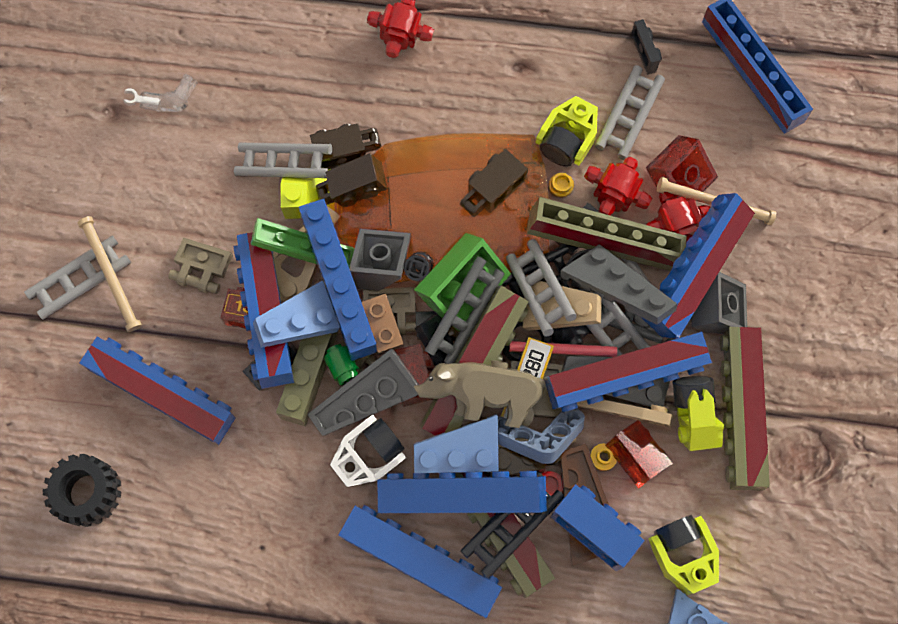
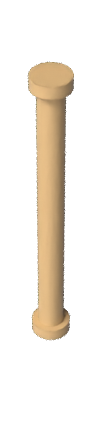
(663, 185)
(87, 225)

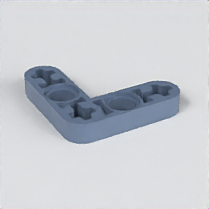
(538, 443)

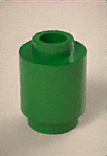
(340, 364)

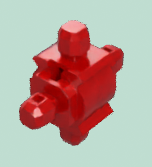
(400, 26)
(618, 187)
(678, 215)

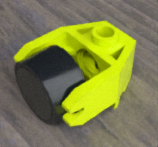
(562, 142)
(696, 413)
(677, 535)

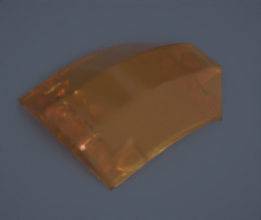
(425, 191)

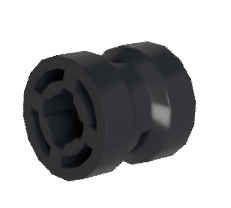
(423, 263)

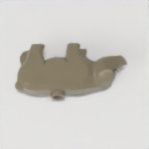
(485, 385)

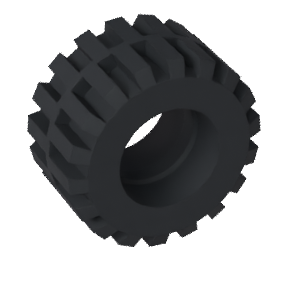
(63, 480)

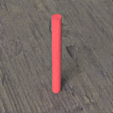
(572, 349)

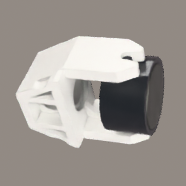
(384, 443)

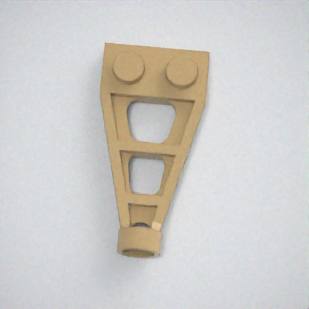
(292, 286)
(656, 415)

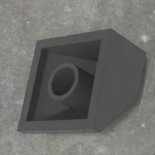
(378, 258)
(722, 306)

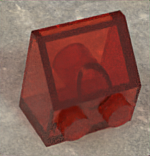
(683, 164)

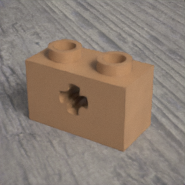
(382, 324)

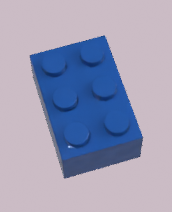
(598, 527)

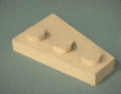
(585, 305)

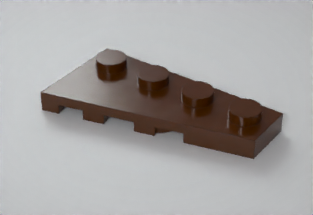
(579, 470)

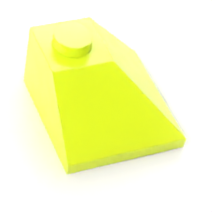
(299, 192)

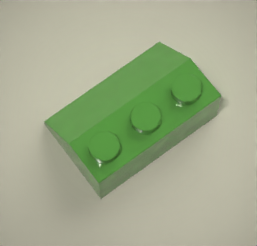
(448, 275)

